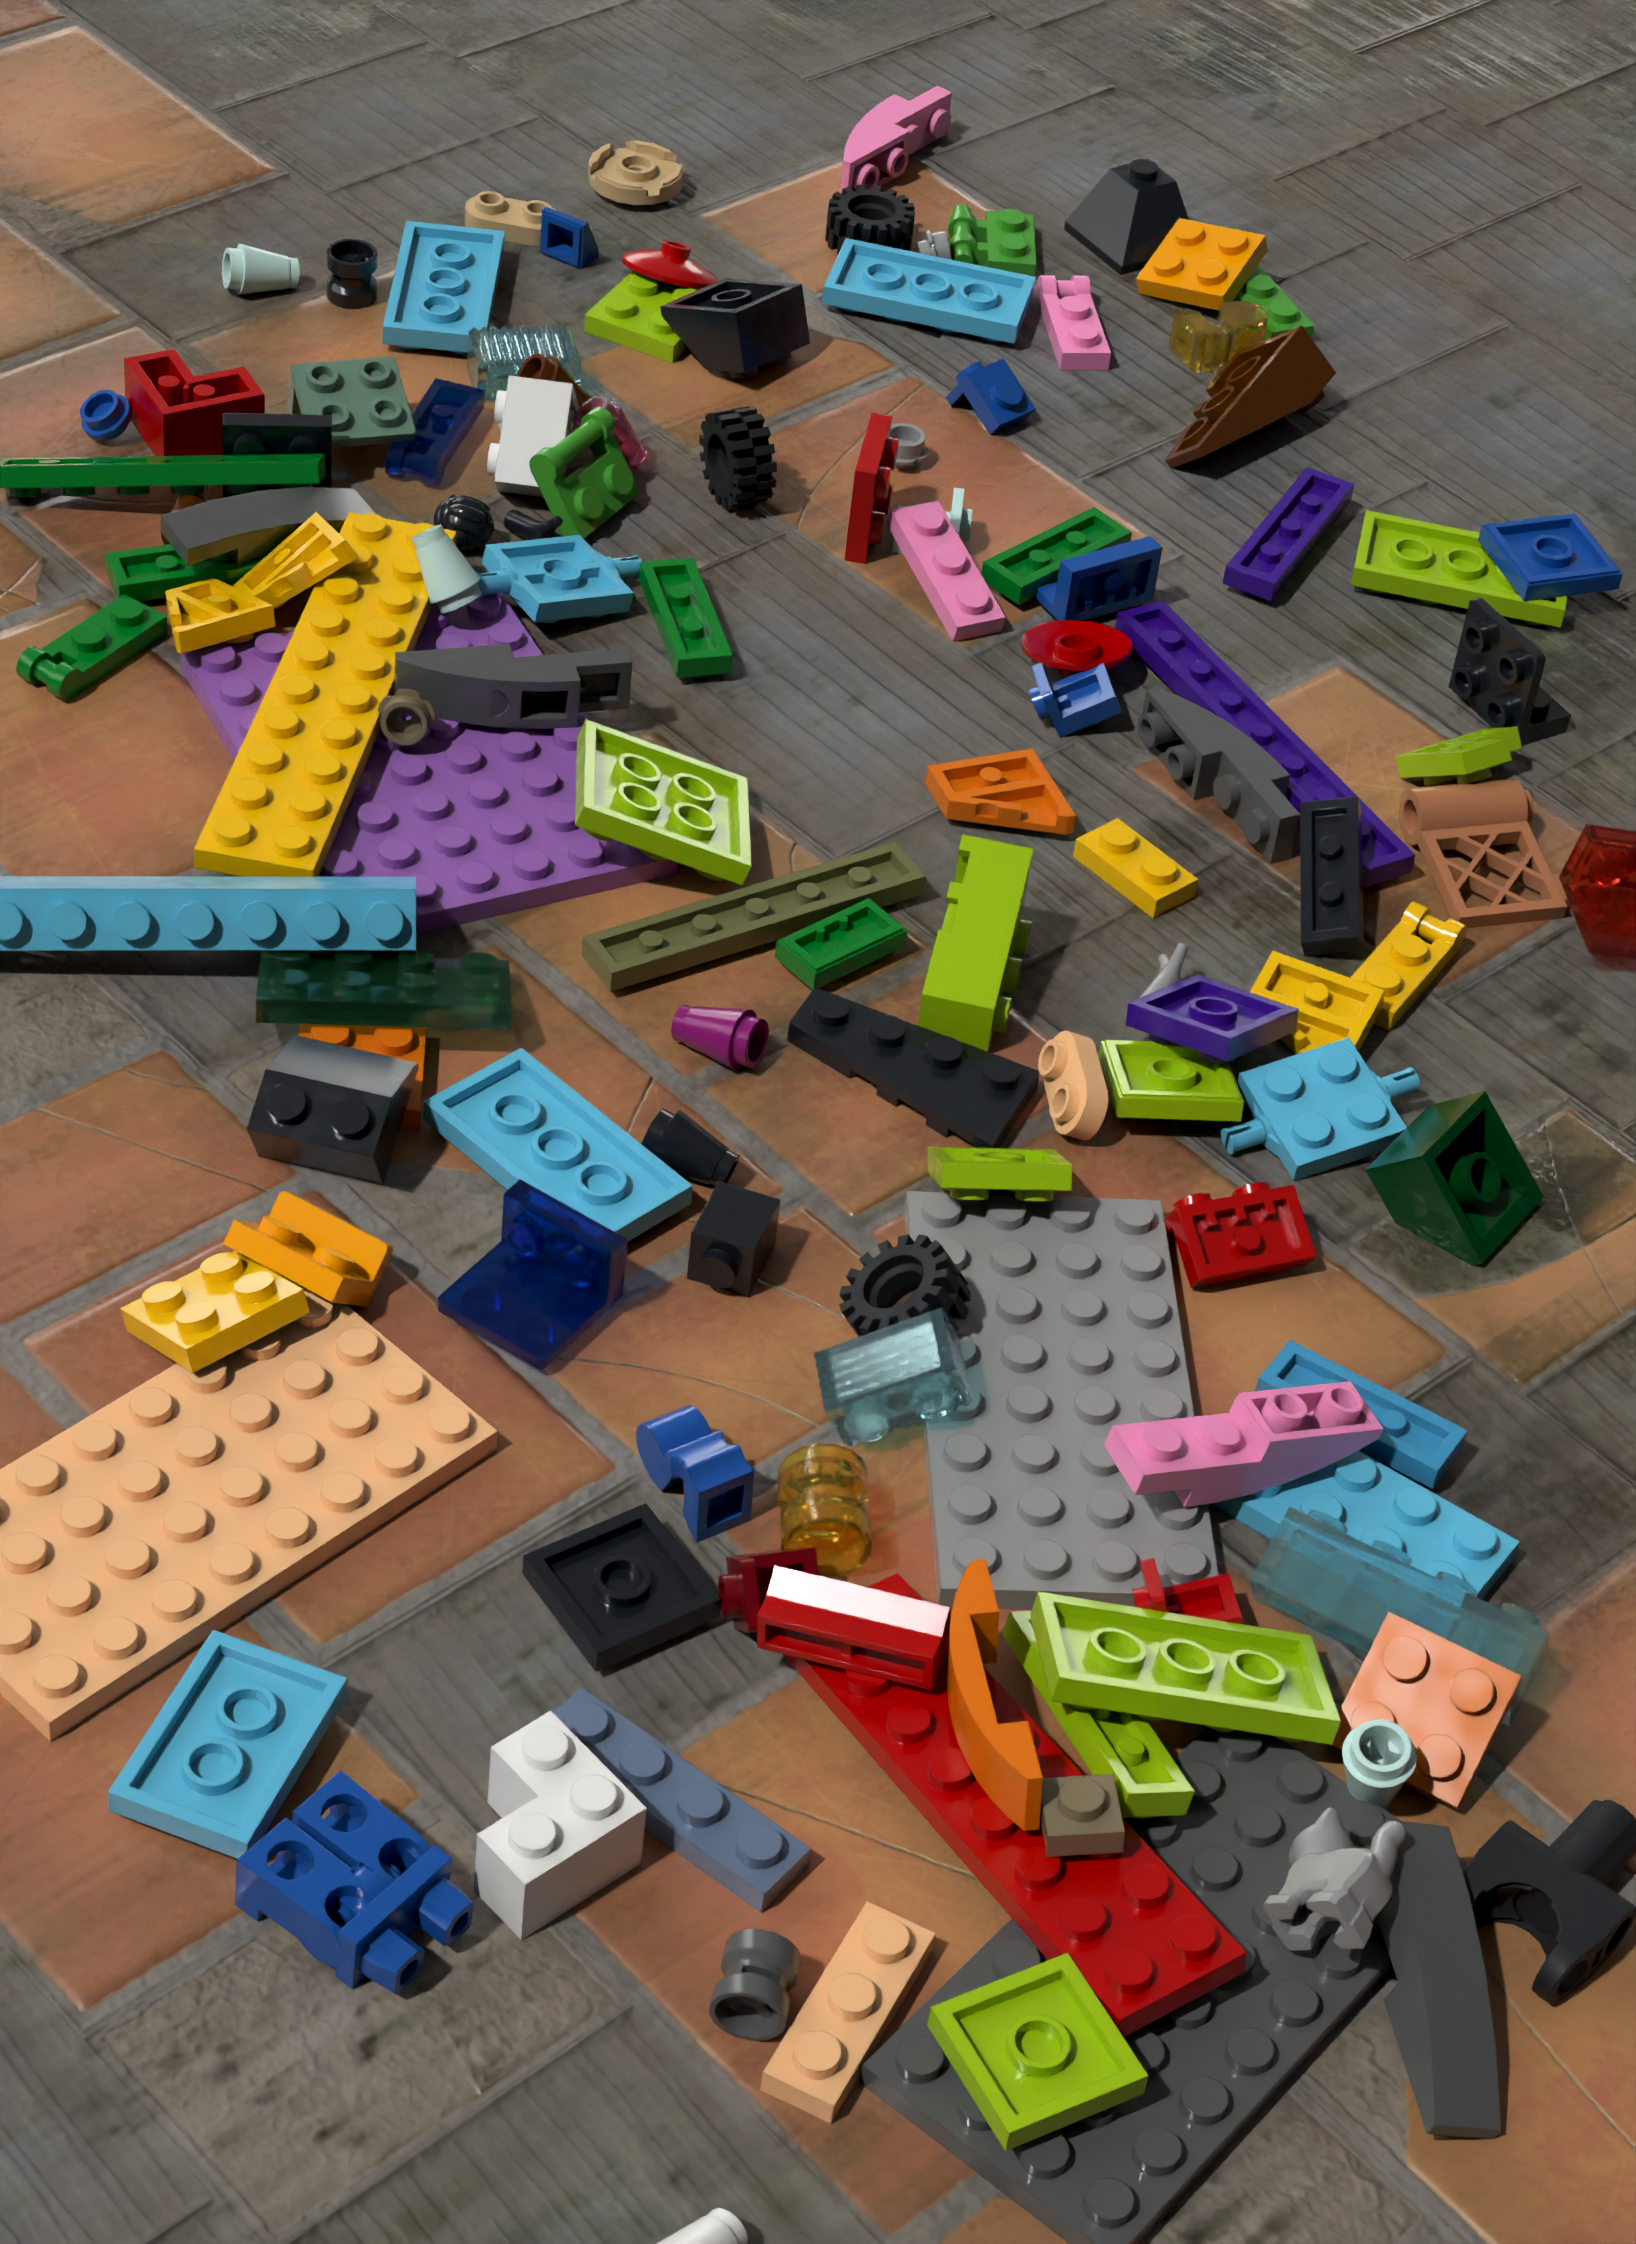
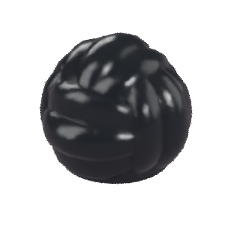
(467, 517)

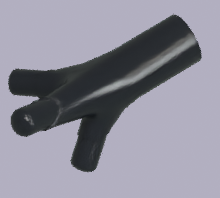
(531, 528)

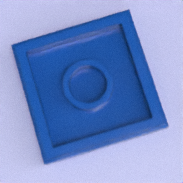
(1549, 557)

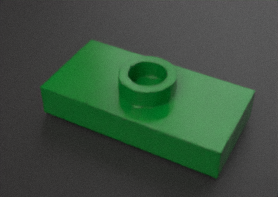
(841, 943)

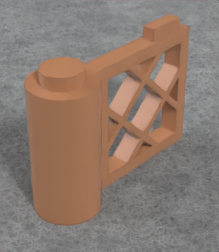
(1472, 822)

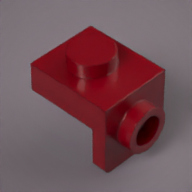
(749, 1578)

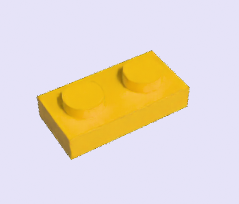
(1135, 868)

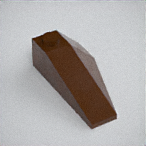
(1255, 391)

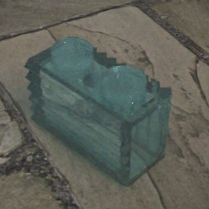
(501, 352)
(893, 1377)

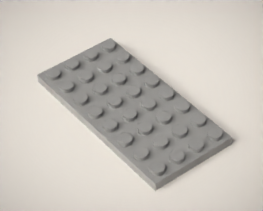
(1058, 1344)

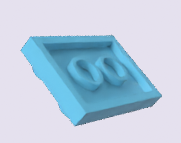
(228, 1745)

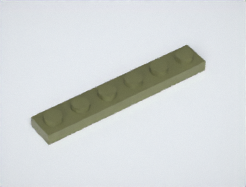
(749, 916)

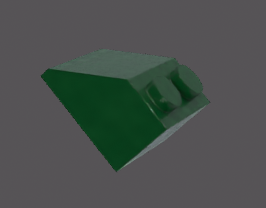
(1456, 1178)

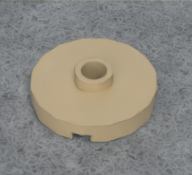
(635, 174)

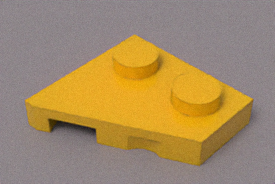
(298, 562)
(215, 613)
(1327, 1002)

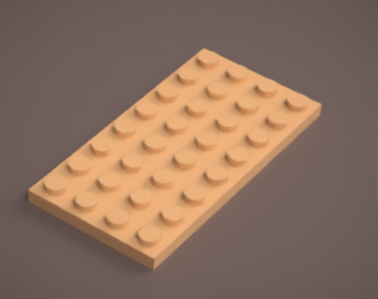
(209, 1502)

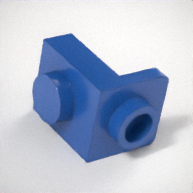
(993, 395)
(1075, 700)

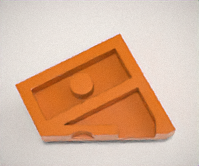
(1001, 791)

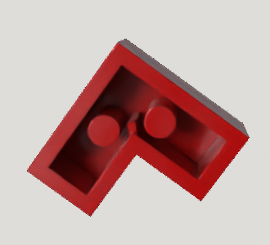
(184, 411)

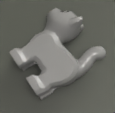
(1334, 1883)

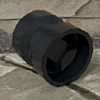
(352, 270)

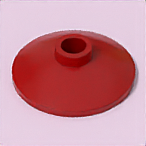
(670, 265)
(1076, 645)

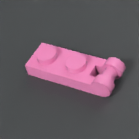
(1072, 323)

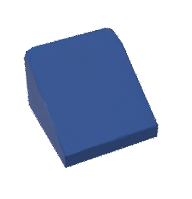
(567, 238)

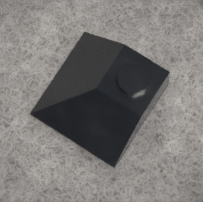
(1127, 215)

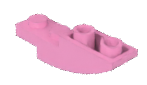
(890, 133)
(1252, 1448)

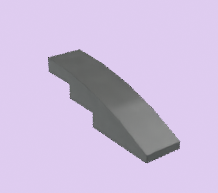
(255, 521)
(1442, 1988)

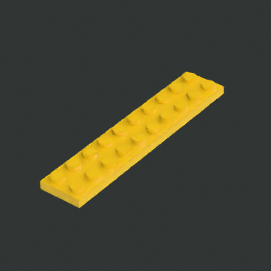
(320, 710)

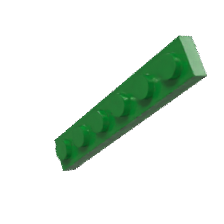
(183, 473)

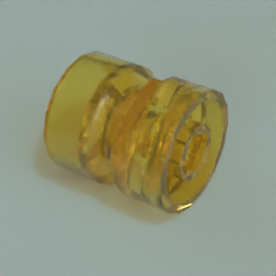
(825, 1506)

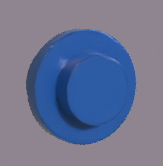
(105, 415)

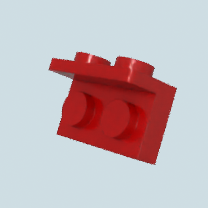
(1240, 1234)

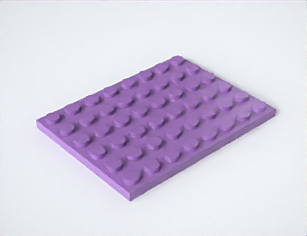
(465, 810)

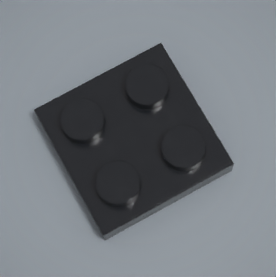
(621, 1587)

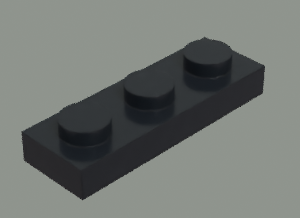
(1331, 876)

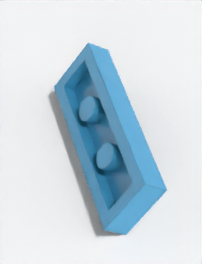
(1412, 1436)

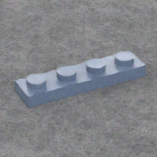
(689, 1807)

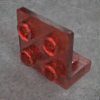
(1602, 890)

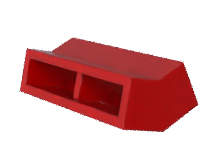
(854, 1627)

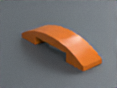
(996, 1753)

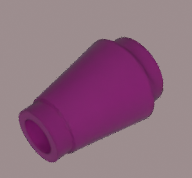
(723, 1034)

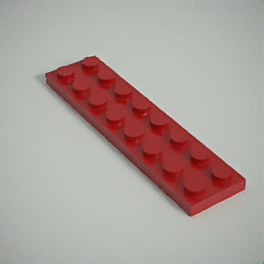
(1116, 1914)

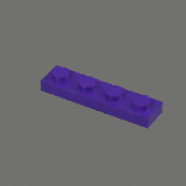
(1288, 534)

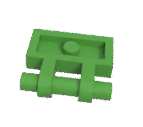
(998, 242)

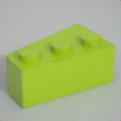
(978, 943)

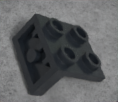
(278, 435)
(1501, 675)

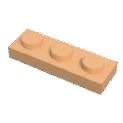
(847, 2012)

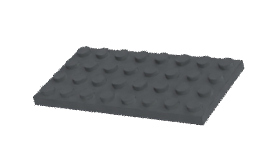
(1204, 2062)

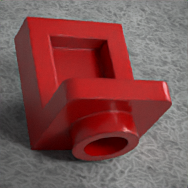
(1201, 1598)

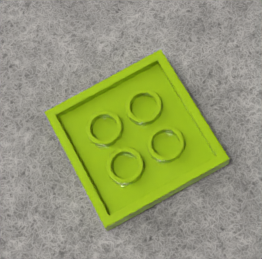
(662, 803)

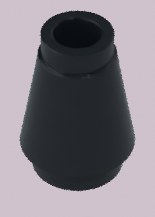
(689, 1148)

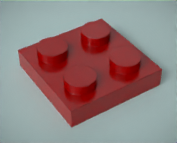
(871, 488)

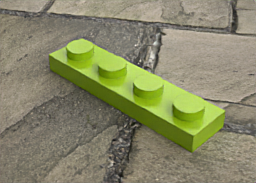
(1109, 1740)

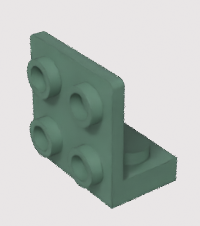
(360, 395)

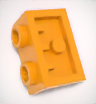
(314, 1250)

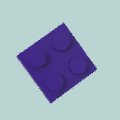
(1211, 1018)

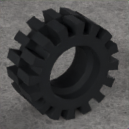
(870, 218)
(738, 457)
(894, 1274)

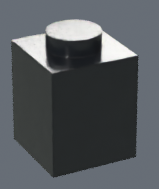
(733, 1239)

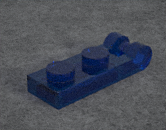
(440, 427)

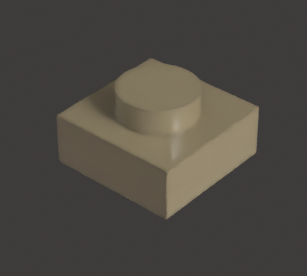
(1081, 1816)

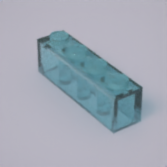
(1349, 1588)

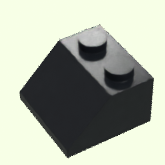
(740, 324)
(331, 1108)

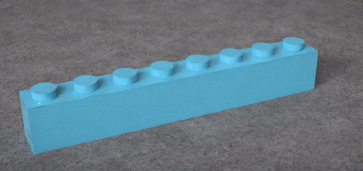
(206, 913)

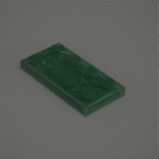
(384, 990)

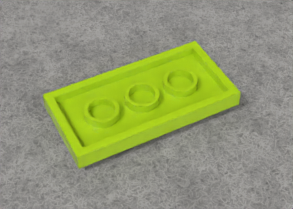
(1440, 567)
(1183, 1669)

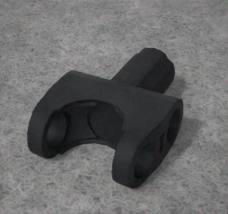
(1559, 1892)

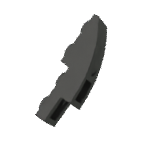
(508, 691)
(1222, 762)

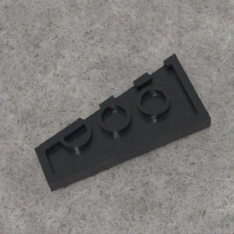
(939, 1076)

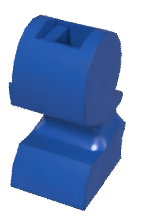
(713, 1473)

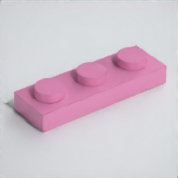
(946, 571)

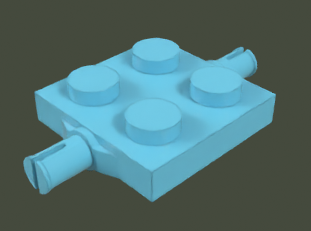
(558, 578)
(1320, 1109)

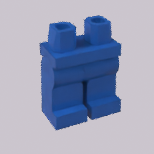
(353, 1886)

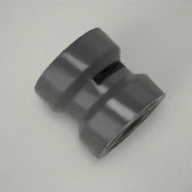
(753, 1994)

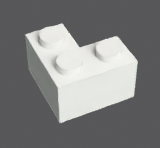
(529, 418)
(561, 1828)

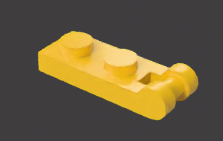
(1408, 964)

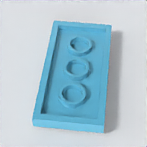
(442, 286)
(929, 291)
(535, 1128)
(1391, 1509)

